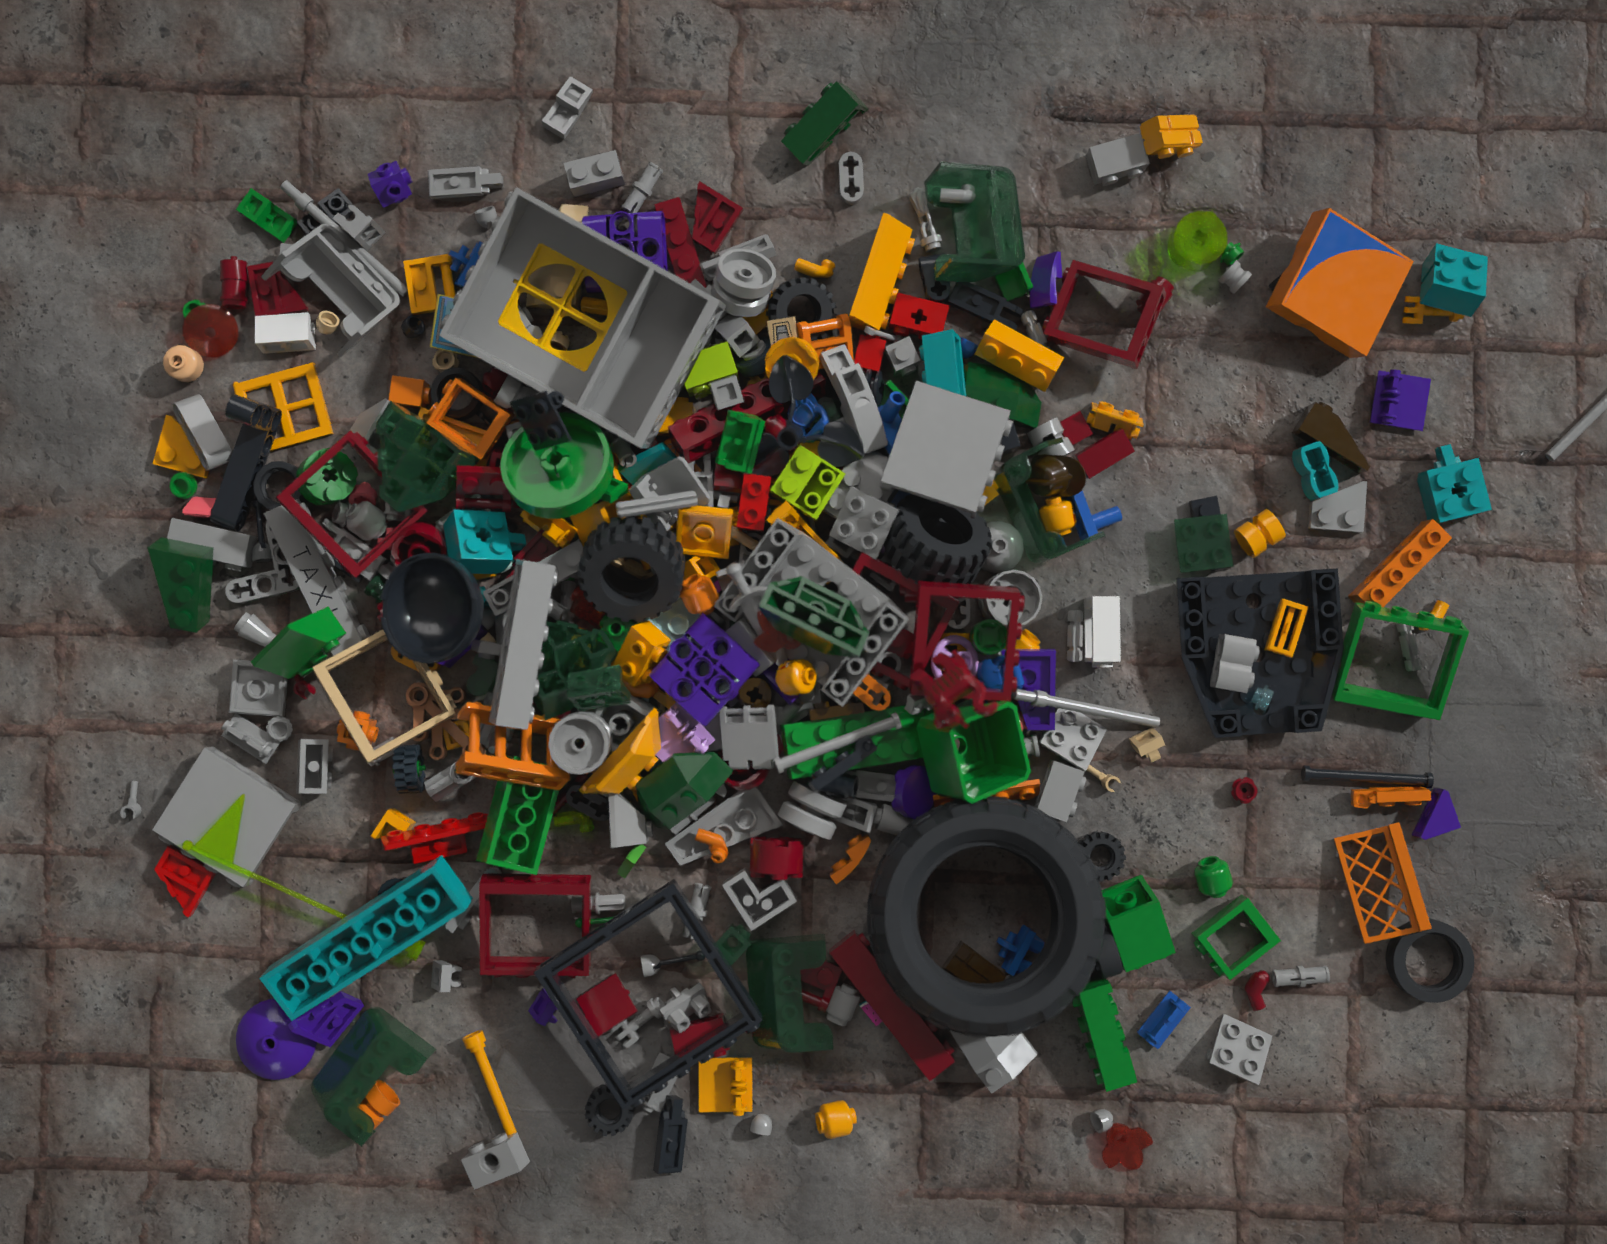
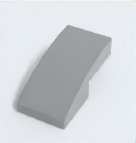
(567, 108)

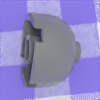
(1006, 548)

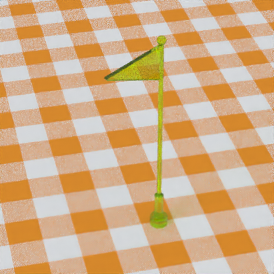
(221, 845)

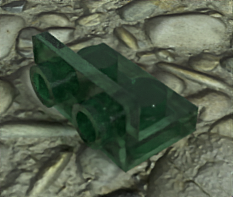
(597, 688)

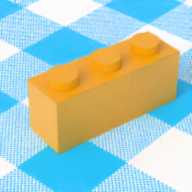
(1019, 355)

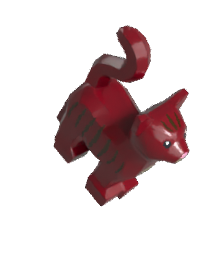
(949, 688)

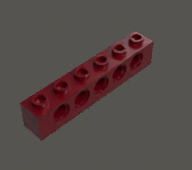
(708, 419)

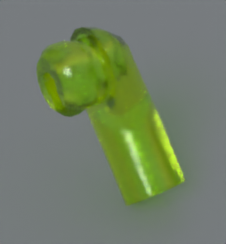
(572, 818)

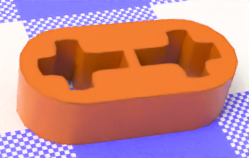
(876, 687)

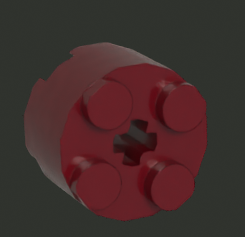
(776, 857)

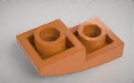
(857, 848)

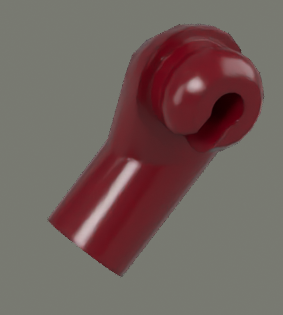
(1255, 987)

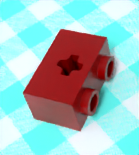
(905, 310)
(753, 503)

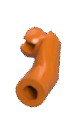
(642, 691)
(715, 843)

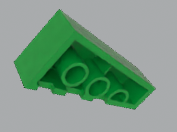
(1104, 1034)

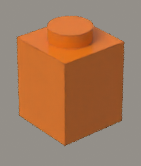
(410, 392)

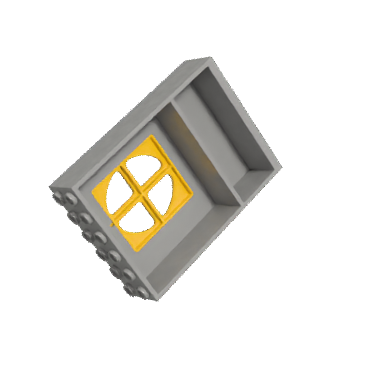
(640, 350)

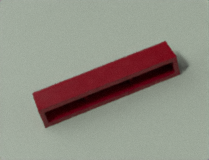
(909, 1028)

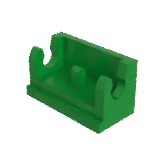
(740, 441)

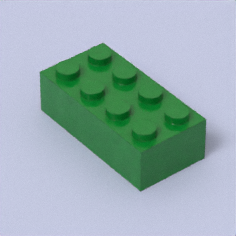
(517, 825)

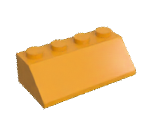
(881, 273)

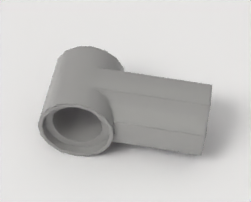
(445, 783)

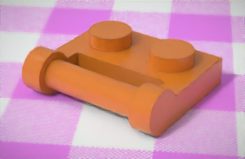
(841, 322)

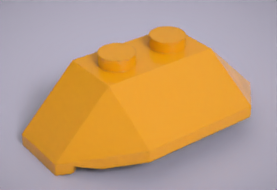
(628, 759)

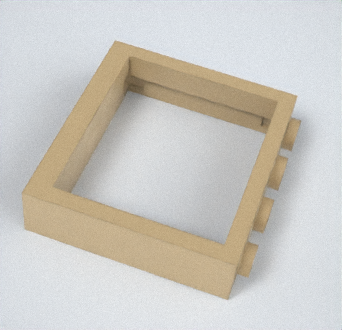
(431, 679)

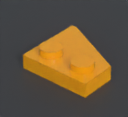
(176, 451)

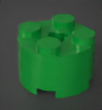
(342, 476)

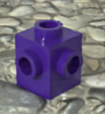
(390, 183)

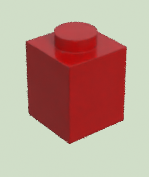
(870, 353)

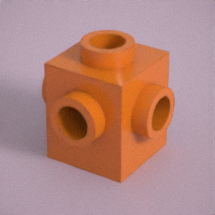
(369, 729)

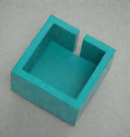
(1454, 280)

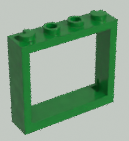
(1391, 701)

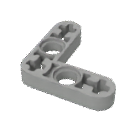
(276, 576)

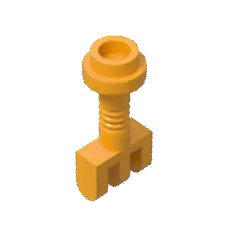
(1423, 310)

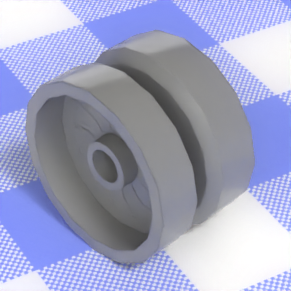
(744, 282)
(565, 749)
(810, 813)

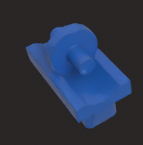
(459, 258)
(1015, 952)

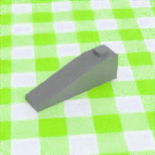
(996, 1058)

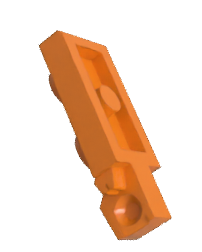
(1389, 795)

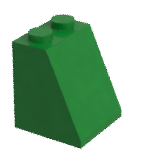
(1137, 923)

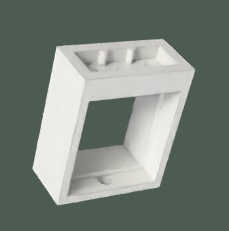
(1102, 630)

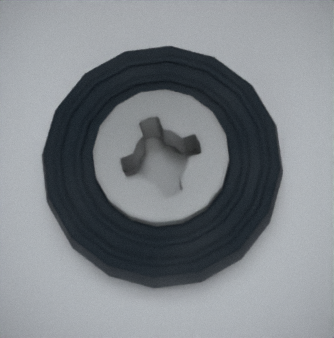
(753, 361)

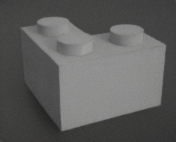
(758, 904)

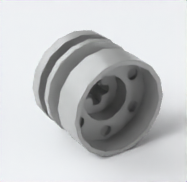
(1027, 586)

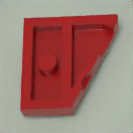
(184, 878)

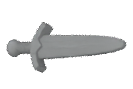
(749, 601)

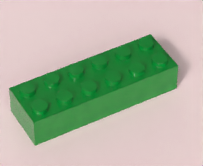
(891, 744)

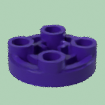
(912, 792)

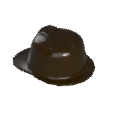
(1056, 476)

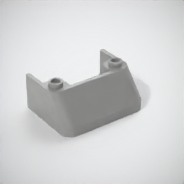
(343, 277)

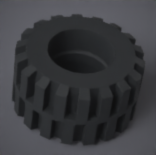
(802, 287)

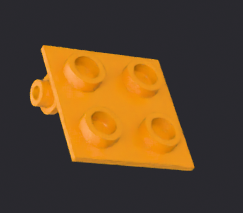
(726, 1085)

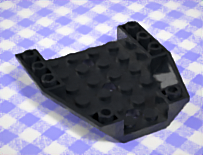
(1299, 683)

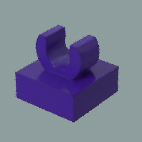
(543, 1009)

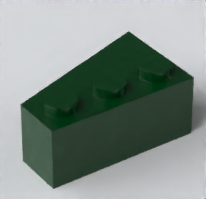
(822, 122)
(184, 581)

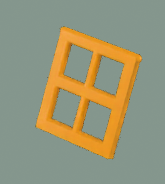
(317, 399)

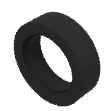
(1456, 980)

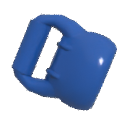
(806, 412)
(991, 673)

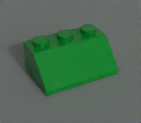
(301, 645)

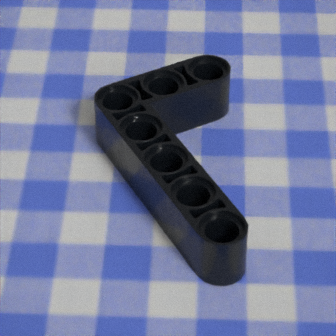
(248, 457)

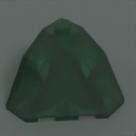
(416, 459)
(566, 652)

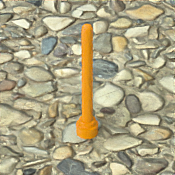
(475, 1043)

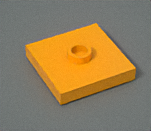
(704, 531)

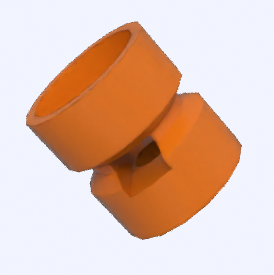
(379, 1102)

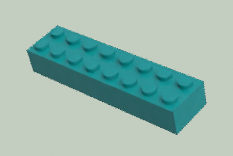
(366, 938)

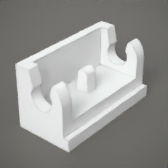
(284, 333)

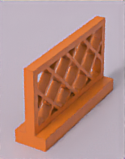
(1405, 876)

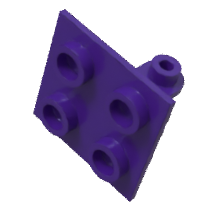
(1400, 400)

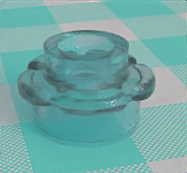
(1262, 698)

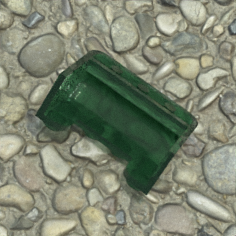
(985, 230)
(777, 992)
(358, 1064)

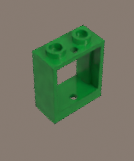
(1243, 905)

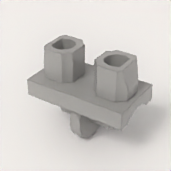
(683, 1005)

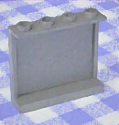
(947, 448)
(208, 793)

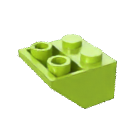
(711, 365)
(807, 483)

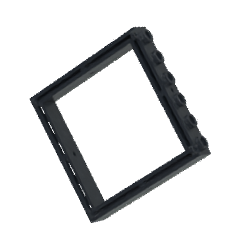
(680, 1063)

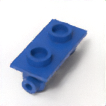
(1163, 1019)

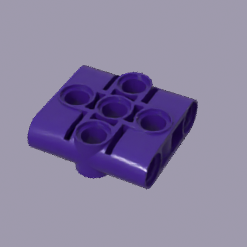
(643, 231)
(673, 678)

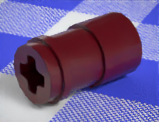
(233, 283)

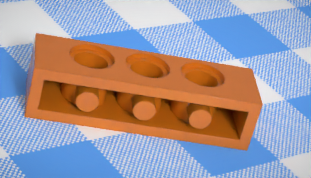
(1402, 564)

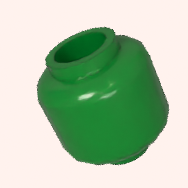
(1213, 876)

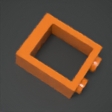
(492, 435)

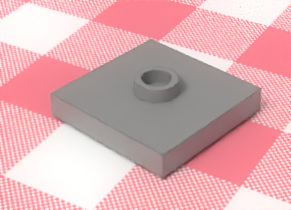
(256, 690)

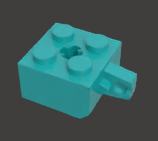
(1450, 474)
(481, 540)

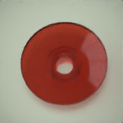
(217, 318)

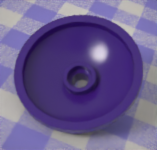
(290, 1051)

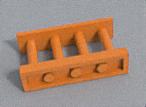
(499, 766)

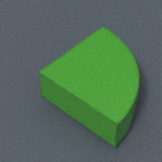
(631, 860)

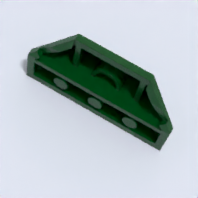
(1003, 390)
(814, 616)
(680, 786)

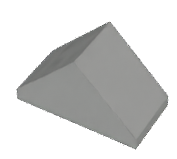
(857, 813)

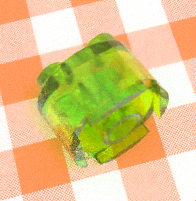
(1203, 227)

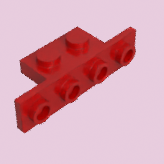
(435, 840)

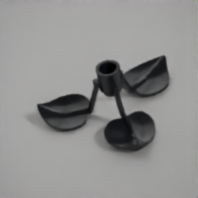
(839, 441)

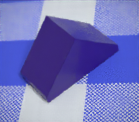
(1437, 816)

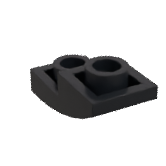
(331, 205)

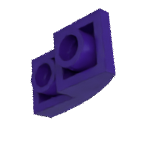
(1044, 276)

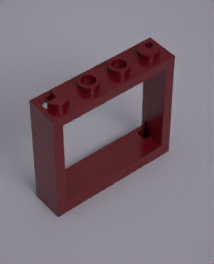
(358, 444)
(1014, 629)
(881, 669)
(536, 885)

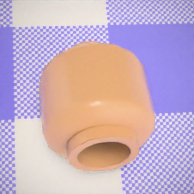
(183, 363)

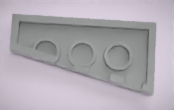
(734, 819)

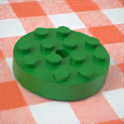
(580, 474)

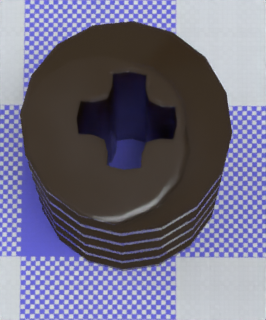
(764, 689)

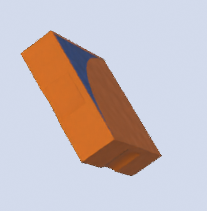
(1340, 283)

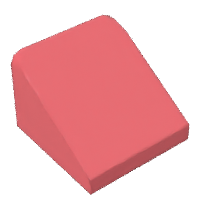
(199, 507)

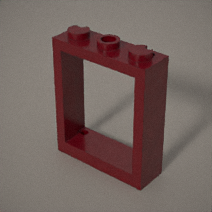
(1144, 327)

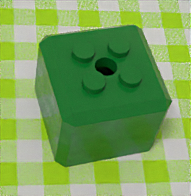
(989, 754)

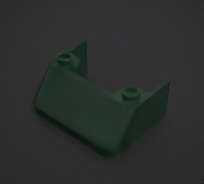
(1023, 511)

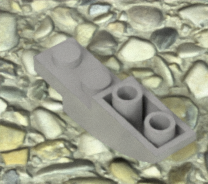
(856, 397)
(565, 562)

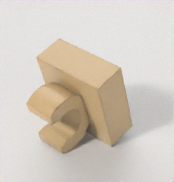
(1147, 744)

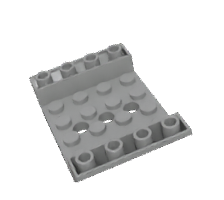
(792, 554)

